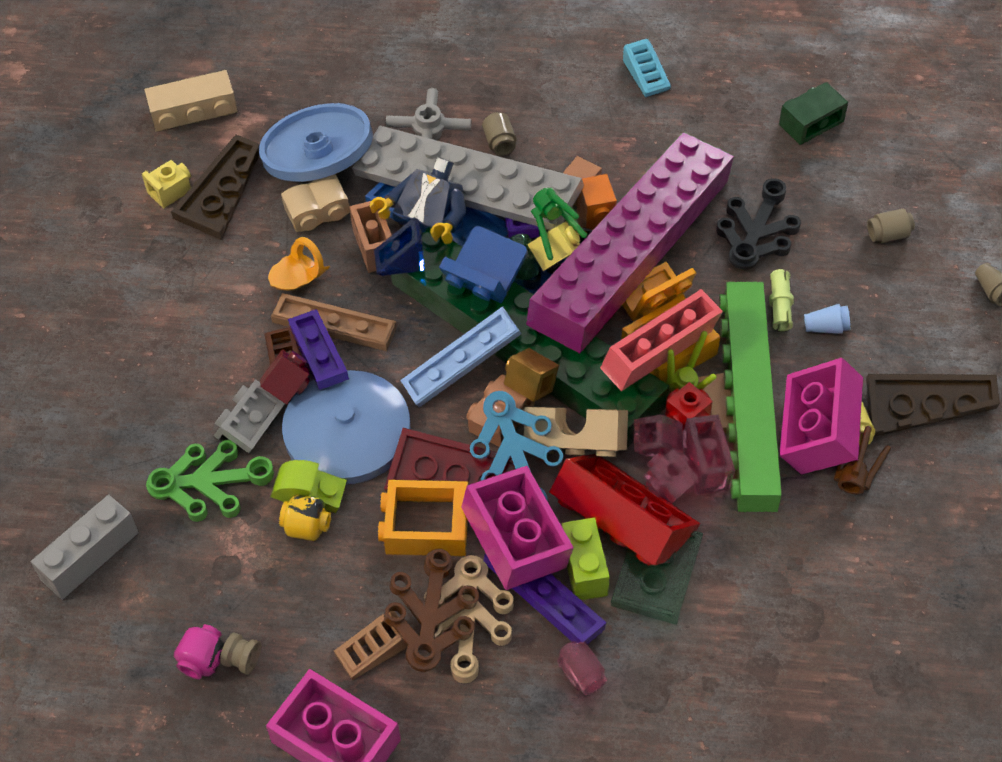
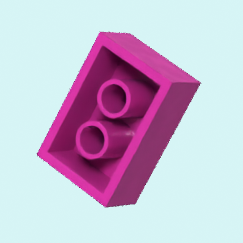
(821, 416)
(516, 527)
(331, 725)

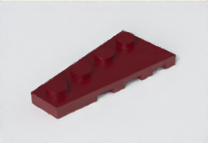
(438, 459)

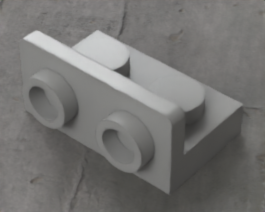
(249, 417)

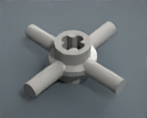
(428, 119)

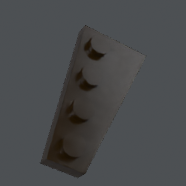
(216, 193)
(917, 400)

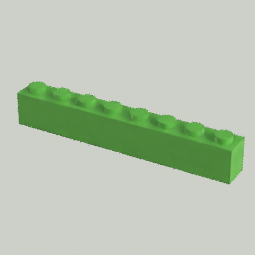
(751, 398)

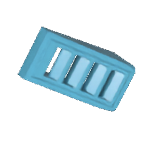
(642, 52)

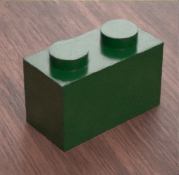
(813, 113)

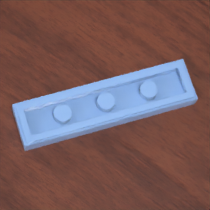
(460, 357)

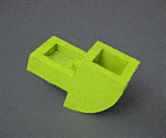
(305, 479)

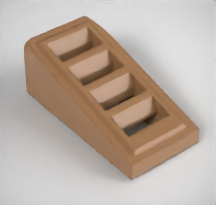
(379, 655)

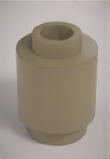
(499, 133)
(890, 226)

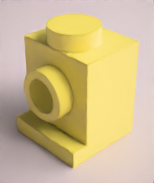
(167, 183)

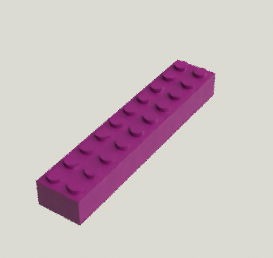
(628, 243)

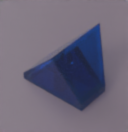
(401, 251)

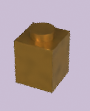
(530, 374)

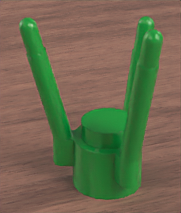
(551, 206)

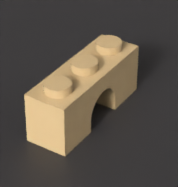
(603, 431)

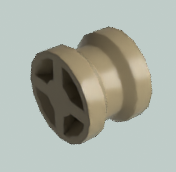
(240, 653)

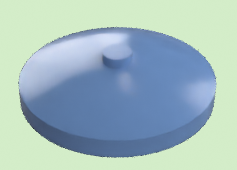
(316, 142)
(347, 426)

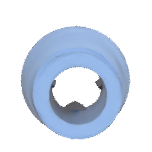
(828, 320)

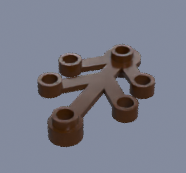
(429, 614)

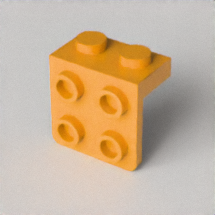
(657, 290)

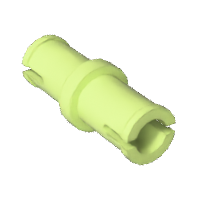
(781, 300)

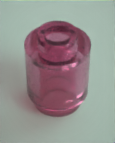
(582, 667)

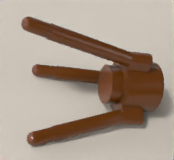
(853, 476)

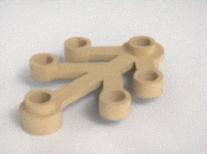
(478, 580)

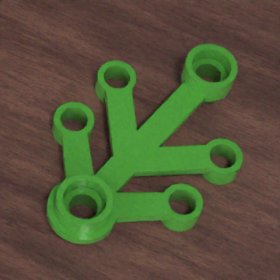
(206, 478)

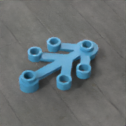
(512, 443)

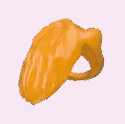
(297, 268)

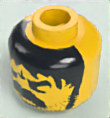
(304, 517)

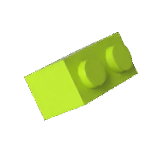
(587, 562)

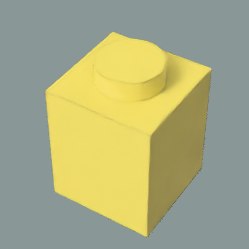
(562, 241)

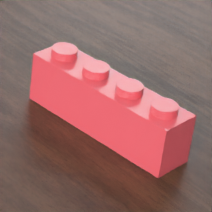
(649, 345)

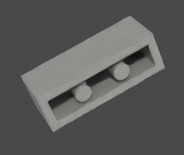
(85, 546)

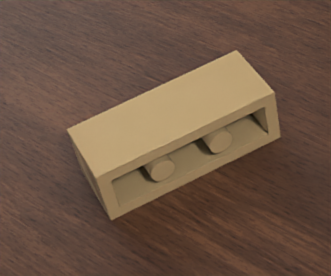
(191, 100)

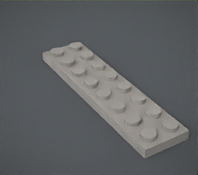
(488, 180)

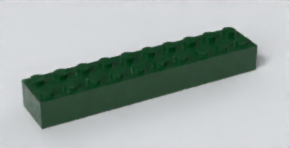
(579, 377)

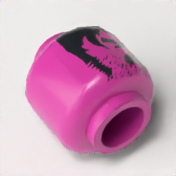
(199, 651)

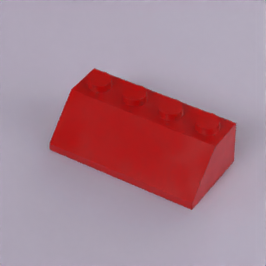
(623, 508)

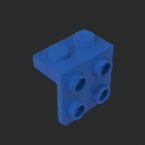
(485, 264)

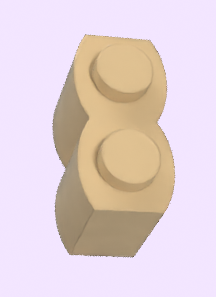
(315, 203)

